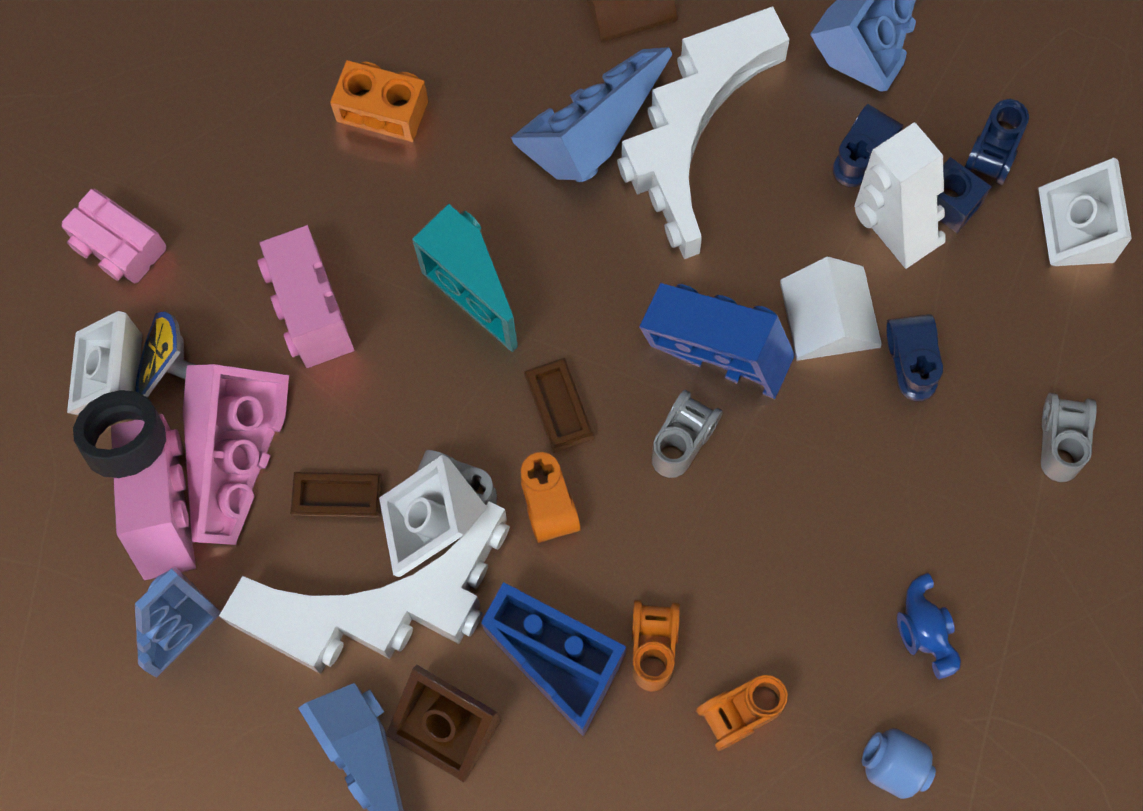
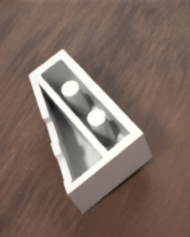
(902, 194)

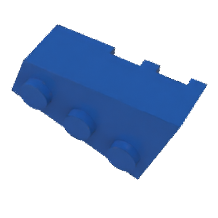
(719, 333)
(555, 652)

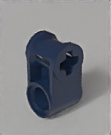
(866, 133)
(998, 146)
(915, 349)

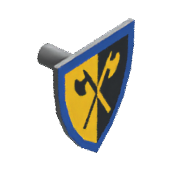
(161, 353)

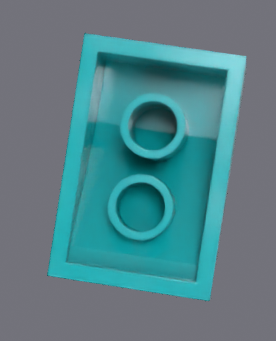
(459, 264)

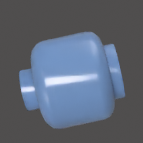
(898, 763)

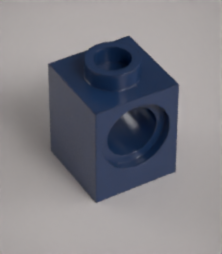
(971, 194)

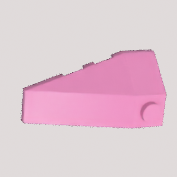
(227, 436)

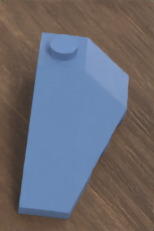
(866, 38)

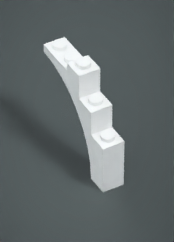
(711, 69)
(378, 618)

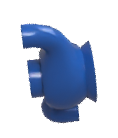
(927, 628)

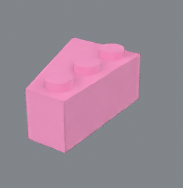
(304, 297)
(153, 508)

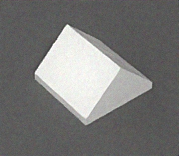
(1086, 216)
(829, 309)
(104, 360)
(428, 513)

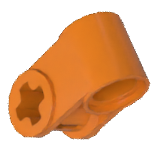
(548, 504)
(654, 636)
(741, 711)

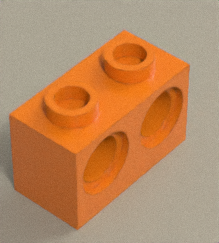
(376, 108)

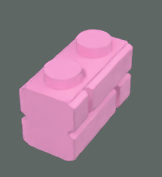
(113, 236)

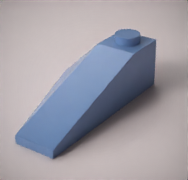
(589, 129)
(170, 620)
(357, 742)

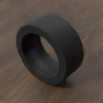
(107, 411)

